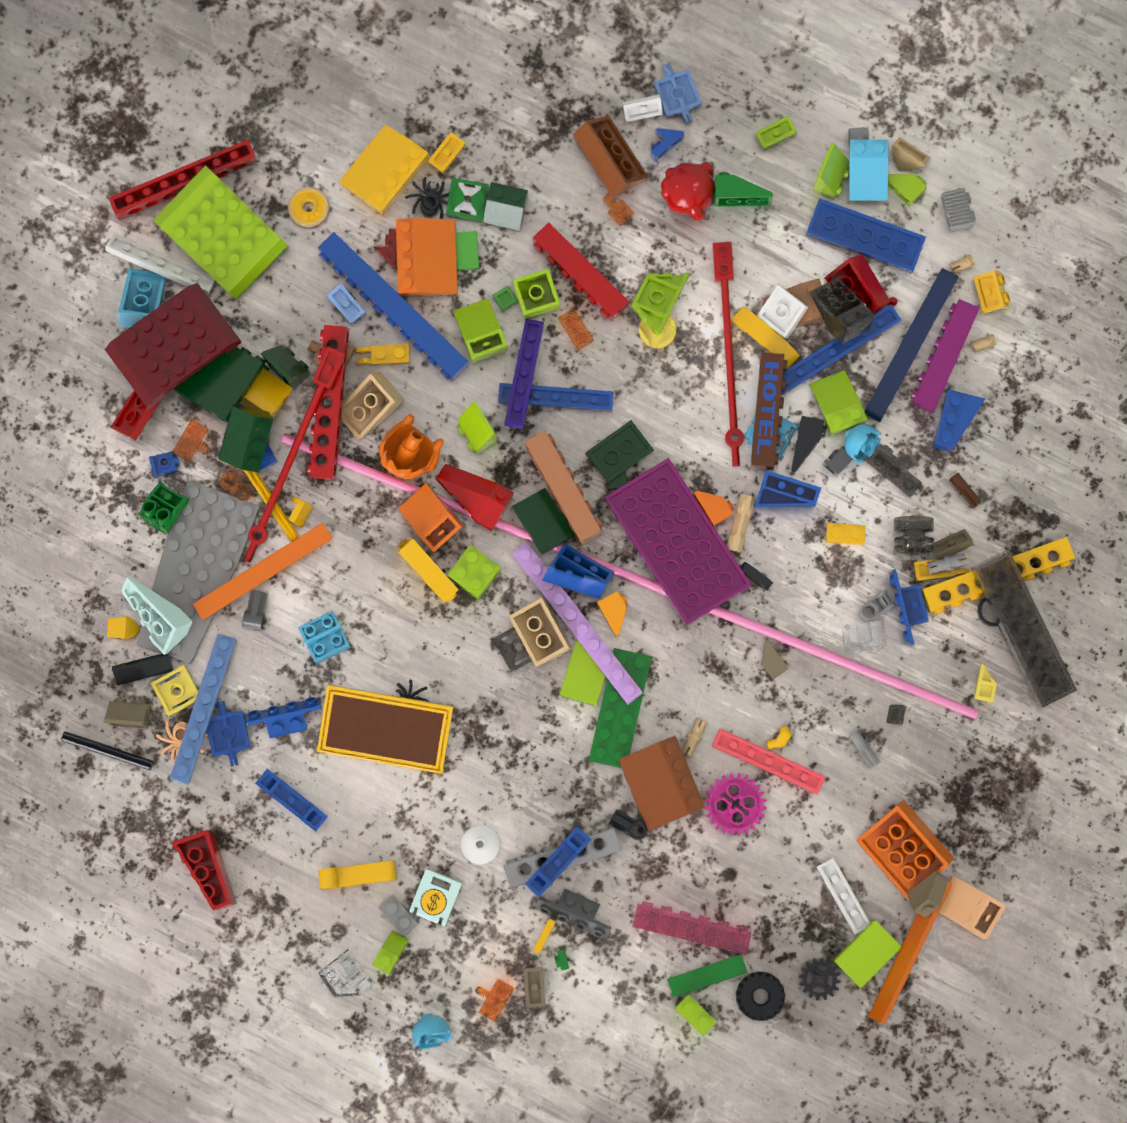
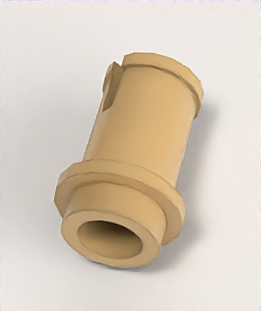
(963, 263)
(983, 343)

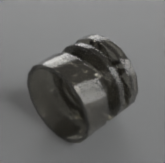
(913, 534)

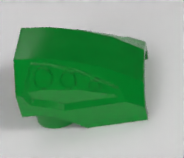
(163, 508)

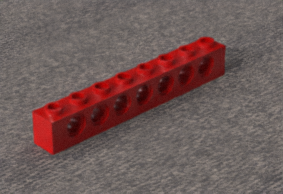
(172, 183)
(334, 412)

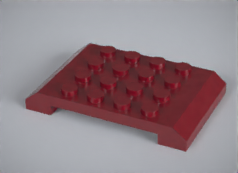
(171, 344)

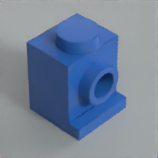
(171, 467)

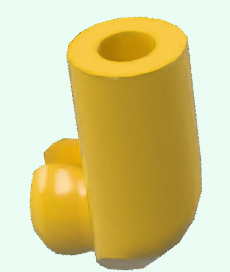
(781, 740)

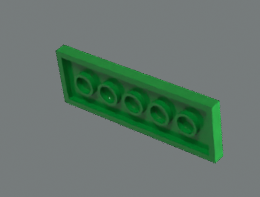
(617, 718)

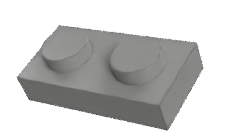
(398, 915)

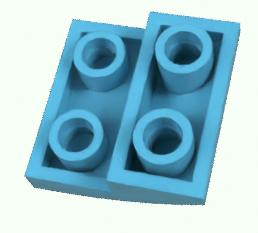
(324, 637)

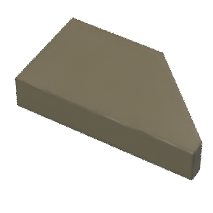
(772, 661)

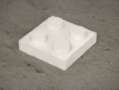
(782, 311)

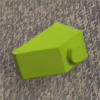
(907, 186)
(390, 952)

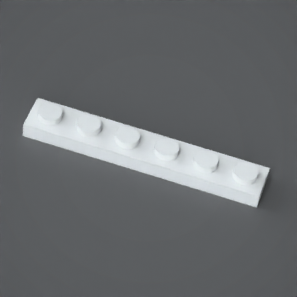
(158, 263)

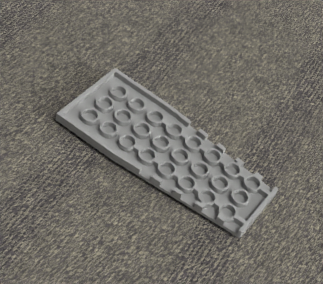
(200, 557)

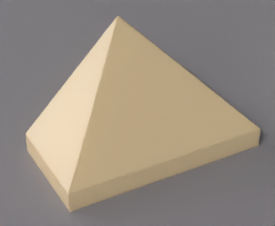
(908, 156)

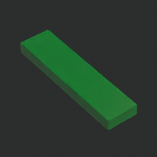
(707, 975)

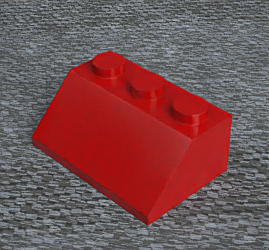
(862, 282)

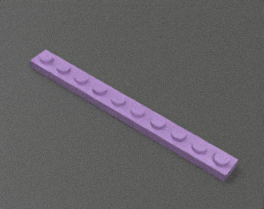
(578, 625)

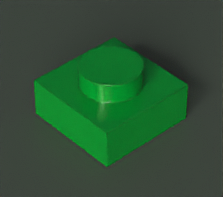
(561, 960)

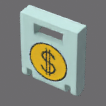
(433, 900)

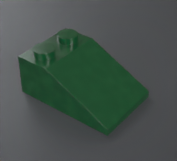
(286, 366)

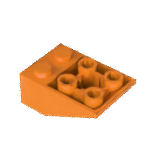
(430, 517)

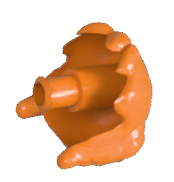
(408, 451)

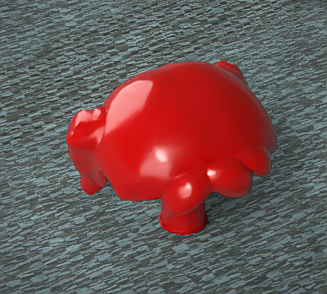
(689, 189)

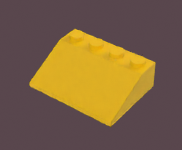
(384, 169)

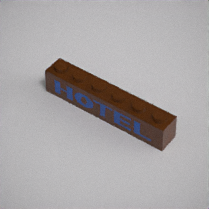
(767, 411)

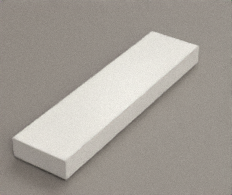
(843, 895)

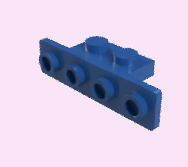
(912, 606)
(285, 718)

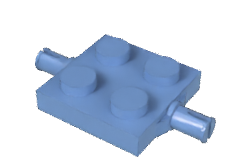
(677, 93)

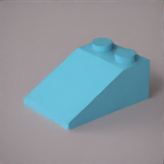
(869, 170)
(141, 296)

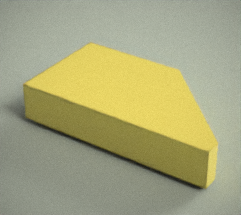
(985, 686)

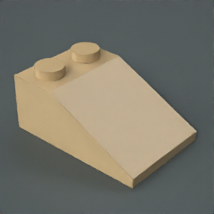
(370, 404)

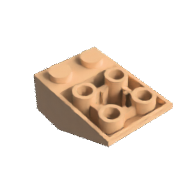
(971, 908)

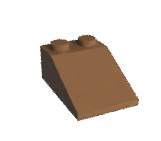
(802, 292)

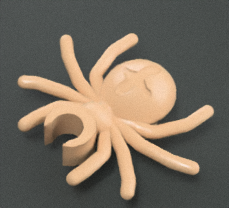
(178, 734)

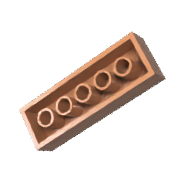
(562, 487)

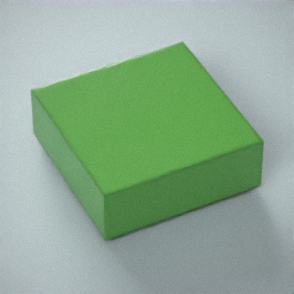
(505, 298)

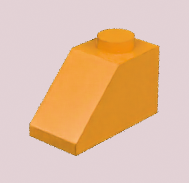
(614, 611)

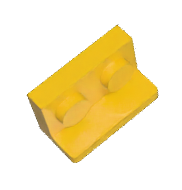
(992, 291)

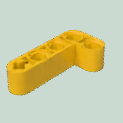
(357, 875)

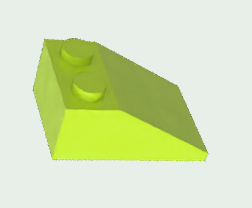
(831, 173)
(838, 403)
(477, 429)

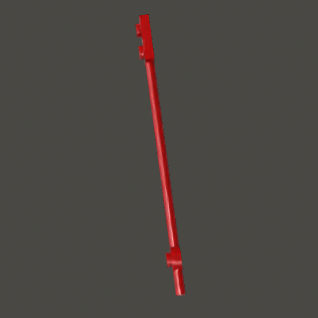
(723, 272)
(324, 378)

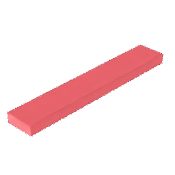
(768, 761)

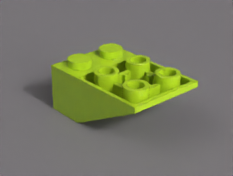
(480, 330)

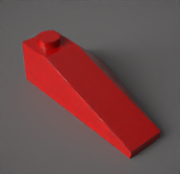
(478, 495)

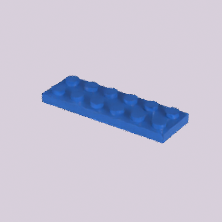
(866, 235)

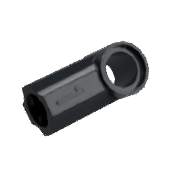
(627, 824)

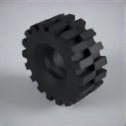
(775, 992)

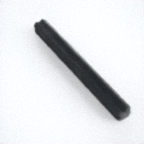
(107, 750)

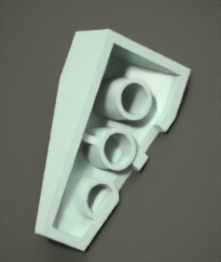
(162, 618)

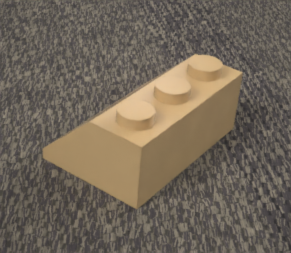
(540, 632)

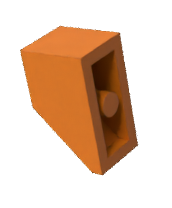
(714, 507)

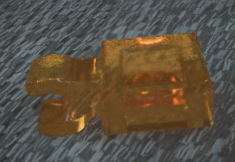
(620, 211)

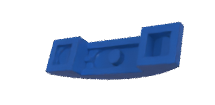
(291, 799)
(558, 862)

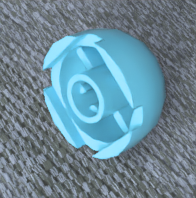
(861, 441)
(430, 1031)

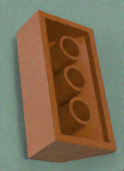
(610, 155)

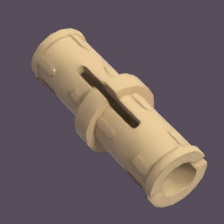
(694, 737)

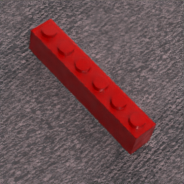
(580, 271)

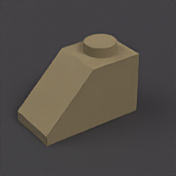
(928, 894)

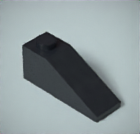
(808, 437)

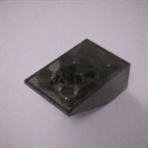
(842, 310)

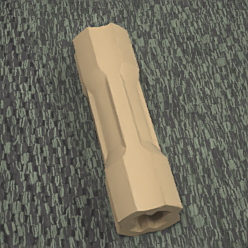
(740, 525)

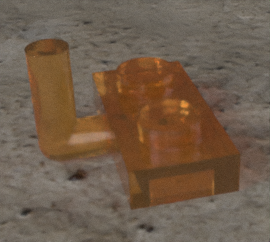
(191, 441)
(495, 999)

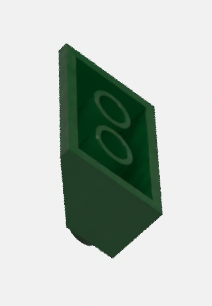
(245, 438)

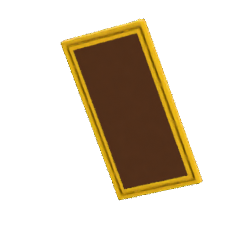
(385, 729)

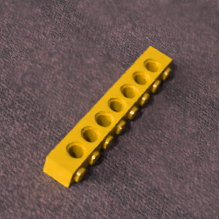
(1060, 547)

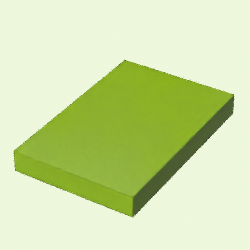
(583, 677)
(867, 953)

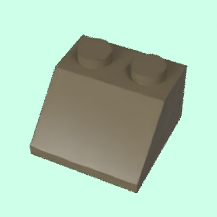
(128, 714)

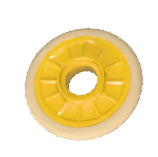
(304, 196)

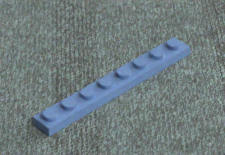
(203, 709)

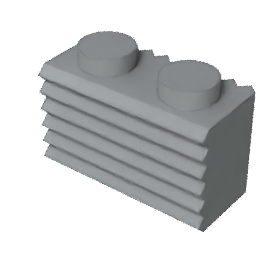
(957, 209)

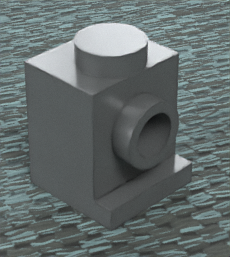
(838, 461)

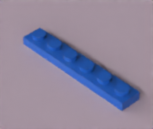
(563, 397)

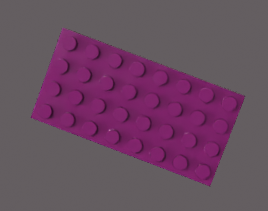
(677, 541)

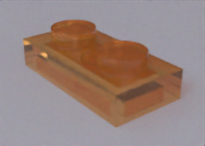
(575, 329)

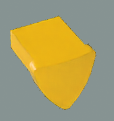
(300, 512)
(122, 627)

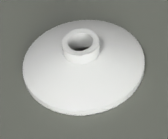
(484, 854)

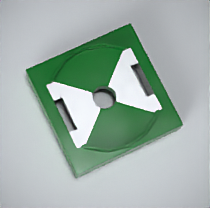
(456, 199)

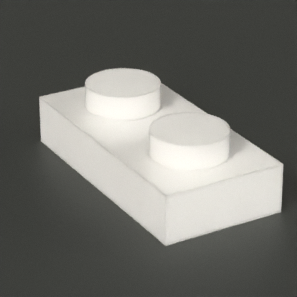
(642, 108)

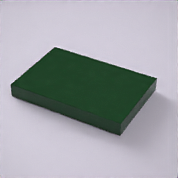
(619, 451)
(543, 521)

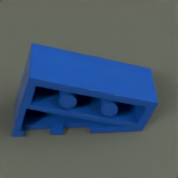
(954, 419)
(786, 491)
(578, 572)

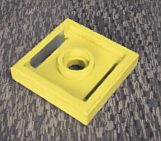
(165, 693)

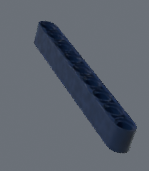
(911, 345)

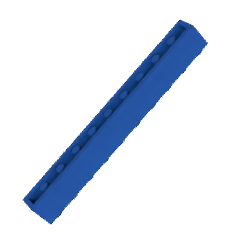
(393, 306)

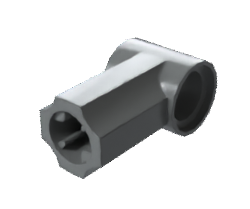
(255, 615)

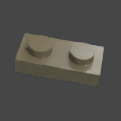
(952, 544)
(534, 987)

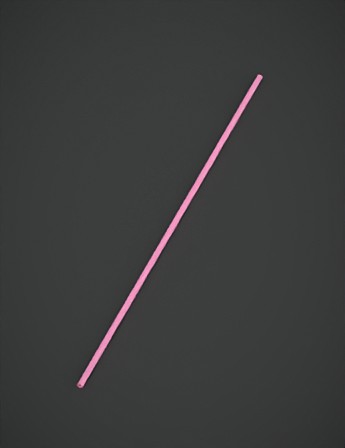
(653, 585)

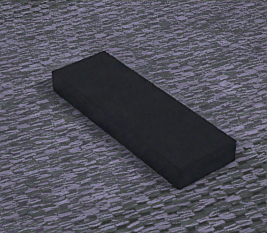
(142, 668)

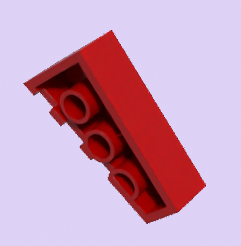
(207, 868)

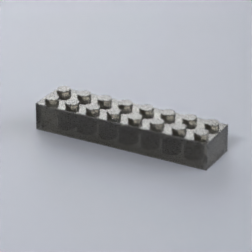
(1023, 628)

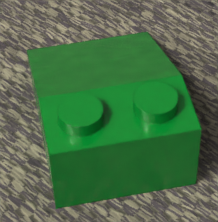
(736, 192)

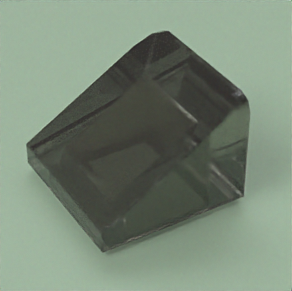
(896, 714)

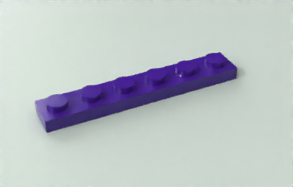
(524, 374)

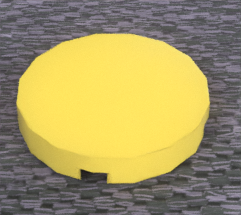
(654, 341)

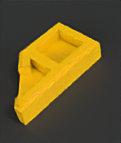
(544, 936)

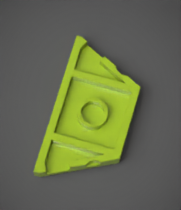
(657, 298)

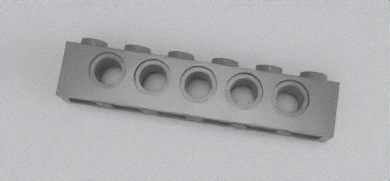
(610, 847)

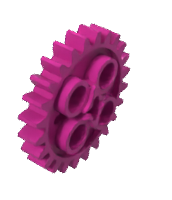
(724, 818)

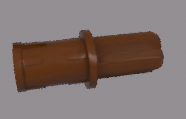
(965, 490)

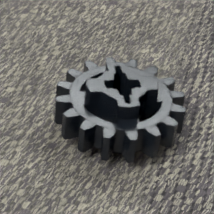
(812, 984)

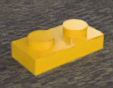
(446, 152)
(845, 534)

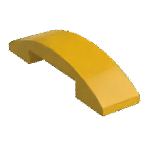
(764, 335)

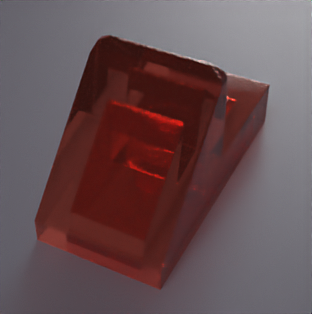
(389, 253)

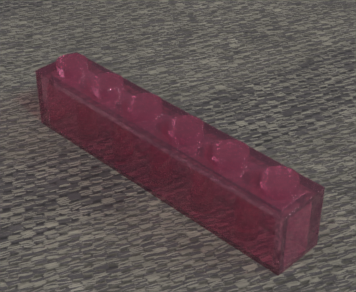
(692, 929)

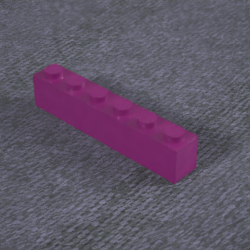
(945, 356)

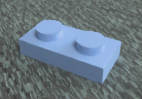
(346, 304)

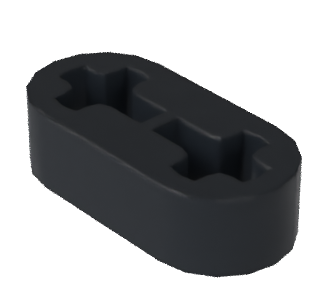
(756, 576)

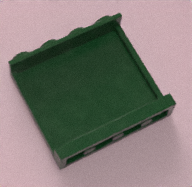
(222, 382)

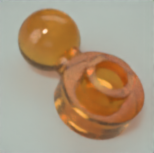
(242, 492)

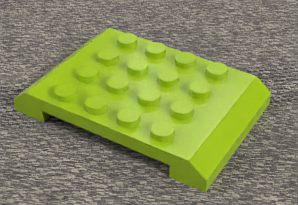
(220, 232)

